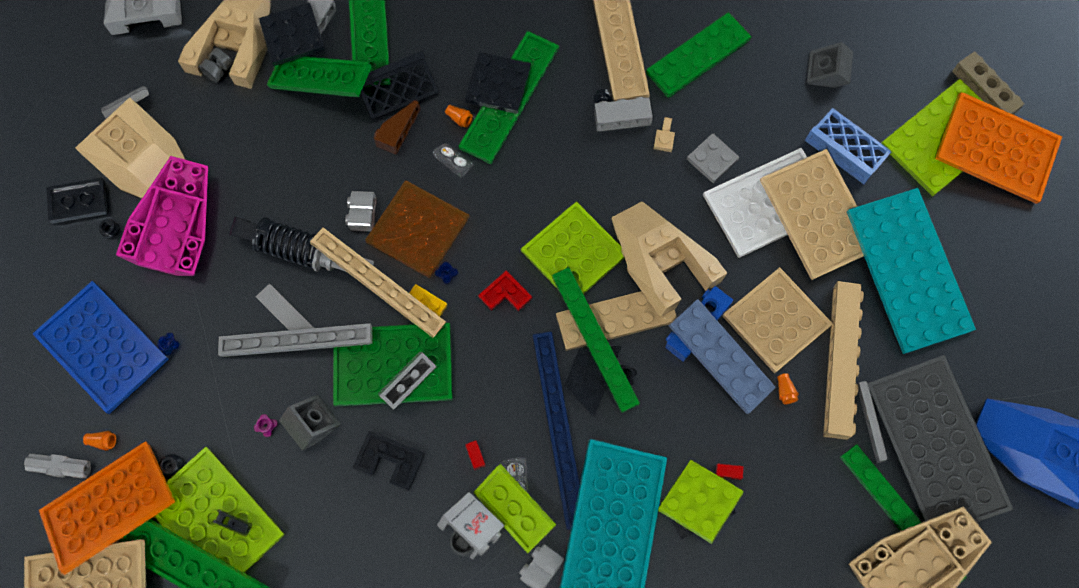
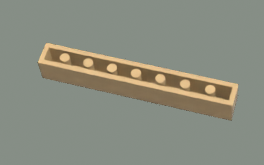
(843, 361)

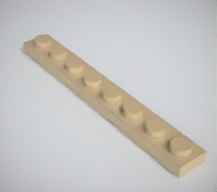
(378, 282)

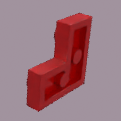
(505, 287)

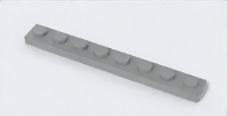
(295, 340)

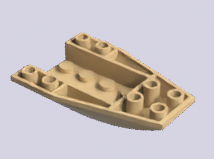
(925, 555)

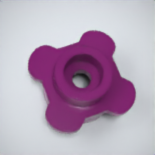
(271, 423)

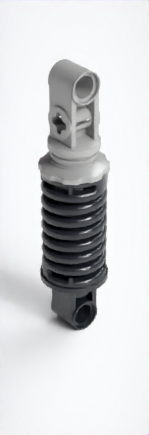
(283, 243)

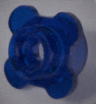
(446, 277)
(163, 343)

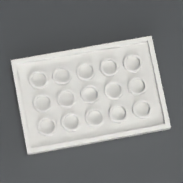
(746, 209)

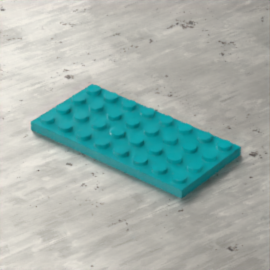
(910, 270)
(614, 518)

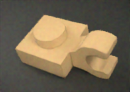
(664, 138)

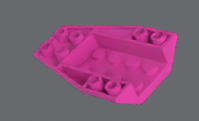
(169, 221)

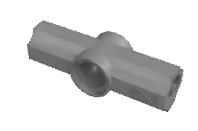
(57, 466)

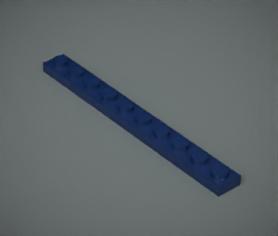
(557, 423)

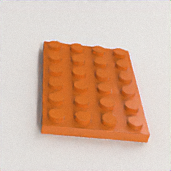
(999, 147)
(105, 507)

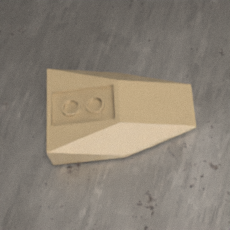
(130, 148)

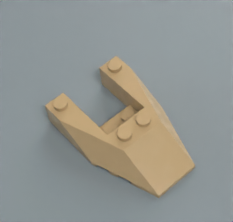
(234, 28)
(655, 246)

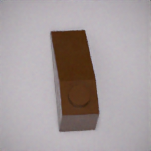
(394, 130)

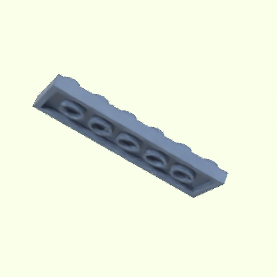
(722, 356)

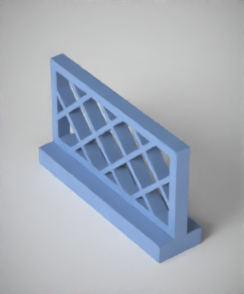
(840, 153)

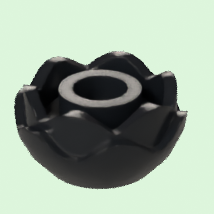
(171, 459)

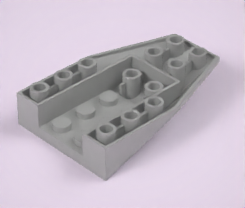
(125, 12)

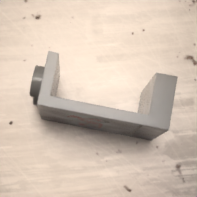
(473, 523)

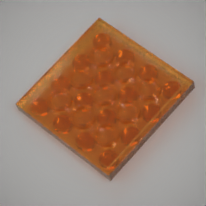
(417, 229)

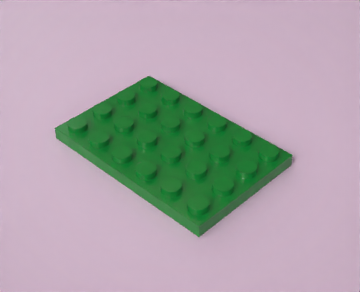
(366, 369)

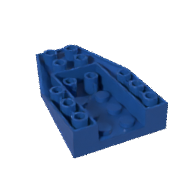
(1034, 446)

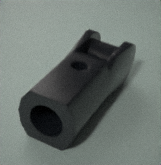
(234, 524)

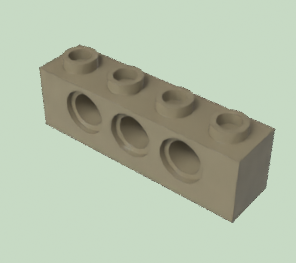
(979, 83)

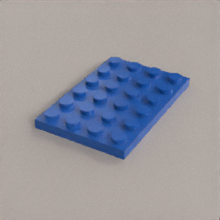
(100, 347)

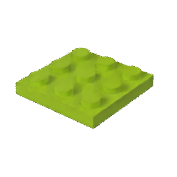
(701, 501)

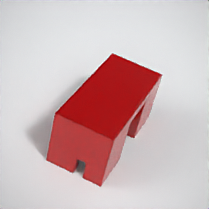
(475, 455)
(732, 471)

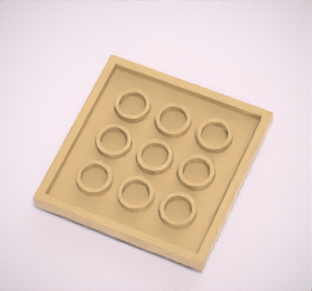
(777, 320)

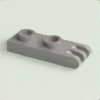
(135, 95)

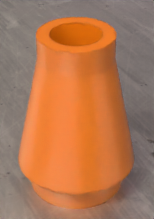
(459, 115)
(787, 390)
(100, 440)

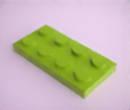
(514, 508)

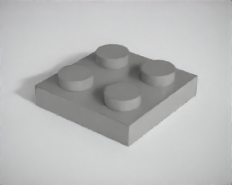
(713, 158)

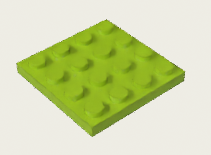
(576, 243)

